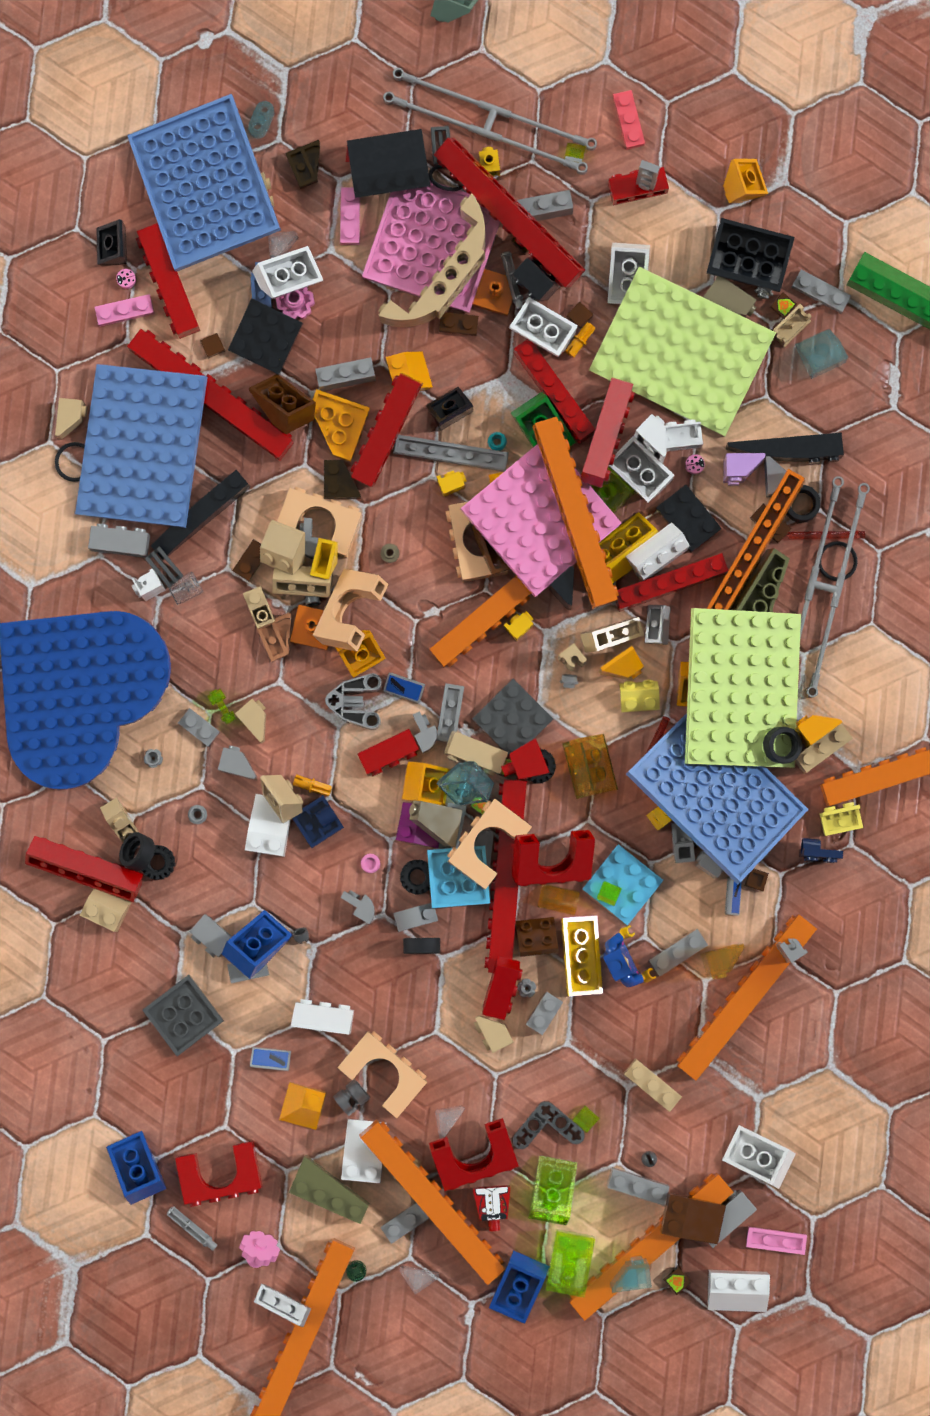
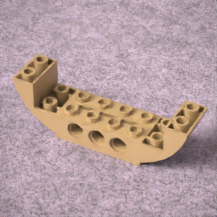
(434, 305)

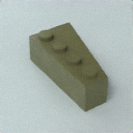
(764, 583)
(325, 1190)

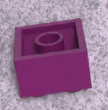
(410, 832)

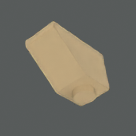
(69, 416)
(254, 718)

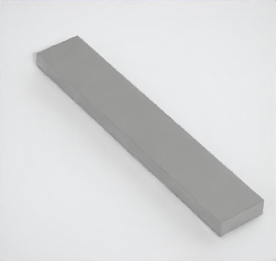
(451, 453)

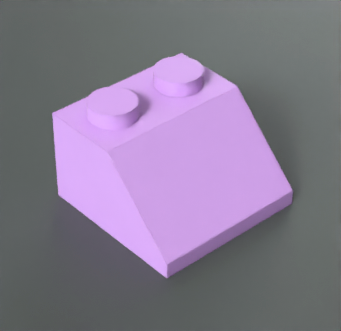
(740, 466)

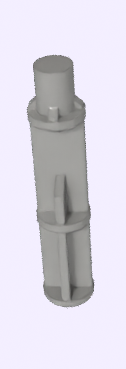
(509, 269)
(191, 1228)

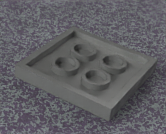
(512, 717)
(183, 1015)

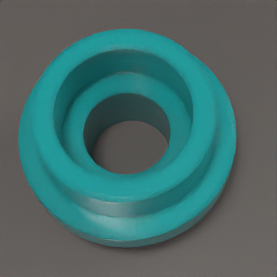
(497, 435)

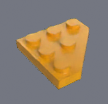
(340, 423)

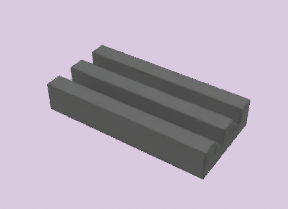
(439, 129)
(153, 554)

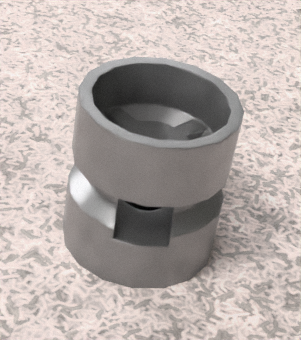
(358, 1095)

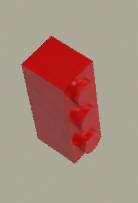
(624, 188)
(388, 753)
(502, 988)

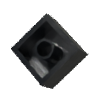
(535, 280)

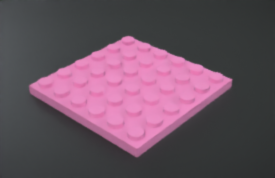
(417, 237)
(525, 522)

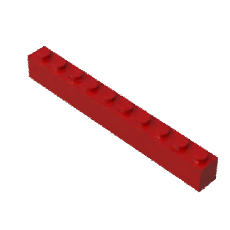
(509, 212)
(217, 398)
(506, 890)

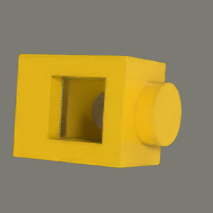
(492, 167)
(451, 482)
(519, 625)

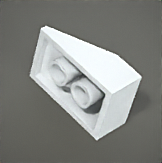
(623, 267)
(266, 830)
(759, 1156)
(358, 1160)

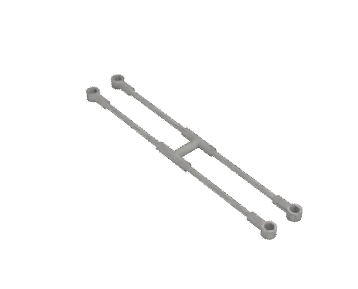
(494, 110)
(837, 589)

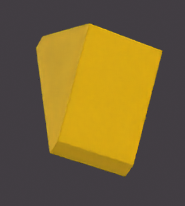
(324, 558)

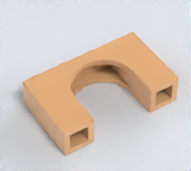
(346, 519)
(470, 566)
(350, 587)
(464, 857)
(372, 1048)

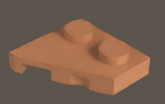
(277, 637)

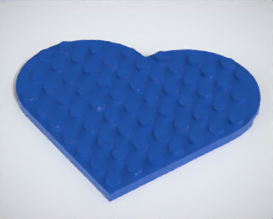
(73, 688)

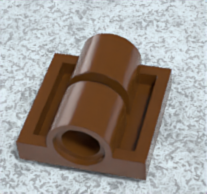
(537, 936)

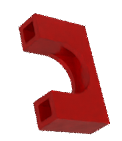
(574, 867)
(456, 1173)
(195, 1189)

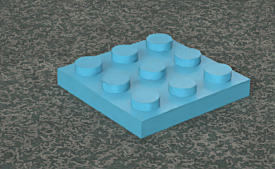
(629, 874)
(449, 885)

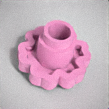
(296, 303)
(259, 1249)

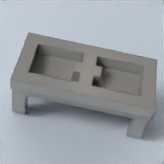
(791, 951)

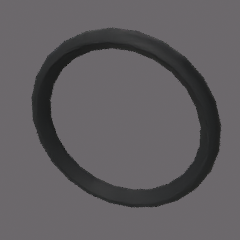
(441, 186)
(57, 460)
(854, 557)

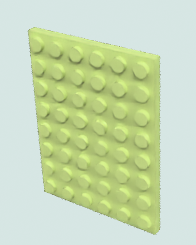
(682, 351)
(741, 685)

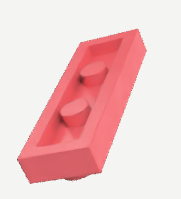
(628, 119)

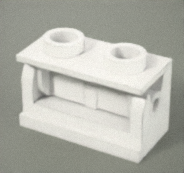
(683, 435)
(148, 585)

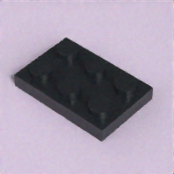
(689, 517)

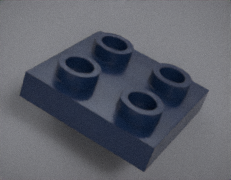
(318, 822)
(812, 850)

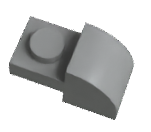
(310, 542)
(427, 737)
(682, 845)
(365, 907)
(415, 917)

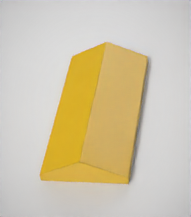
(582, 956)

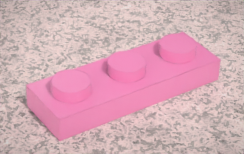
(349, 217)
(124, 310)
(776, 1240)

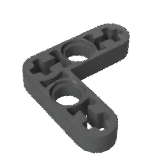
(543, 1120)

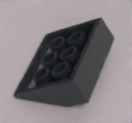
(388, 163)
(750, 255)

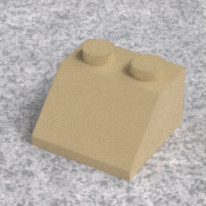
(283, 547)
(281, 797)
(105, 909)

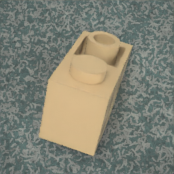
(259, 607)
(118, 819)
(495, 1033)

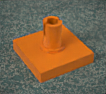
(493, 293)
(304, 627)

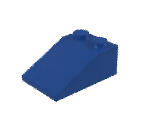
(256, 944)
(136, 1168)
(519, 1287)

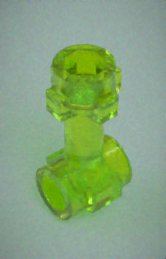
(217, 697)

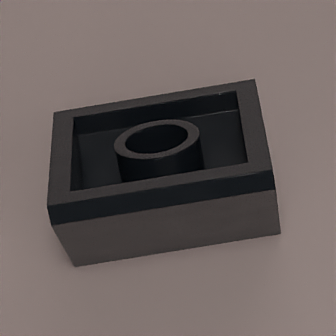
(111, 244)
(450, 408)
(563, 588)

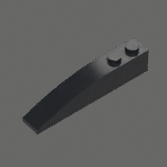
(796, 448)
(203, 512)

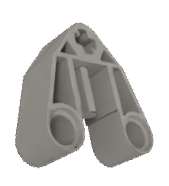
(355, 685)

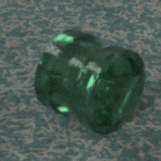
(355, 1274)

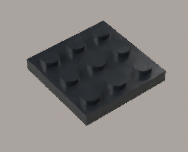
(265, 336)

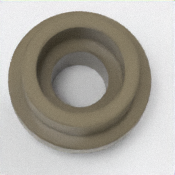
(389, 559)

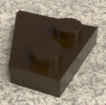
(305, 163)
(338, 481)

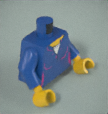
(621, 963)

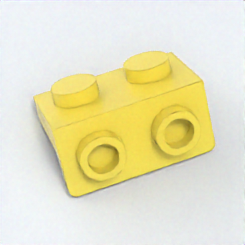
(639, 696)
(841, 820)

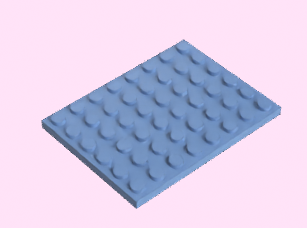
(204, 182)
(141, 445)
(724, 809)

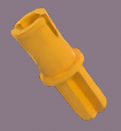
(580, 340)
(312, 785)

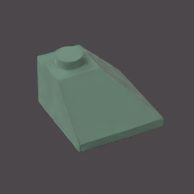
(451, 9)

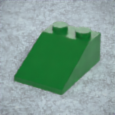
(534, 411)

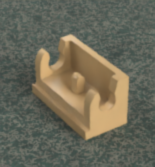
(791, 325)
(571, 656)

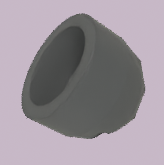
(312, 601)
(301, 935)
(645, 1161)

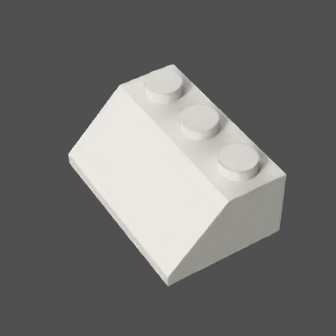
(287, 273)
(543, 327)
(653, 436)
(641, 470)
(657, 552)
(322, 1017)
(738, 1290)

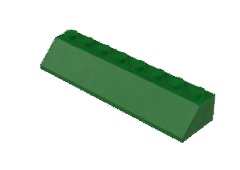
(892, 288)

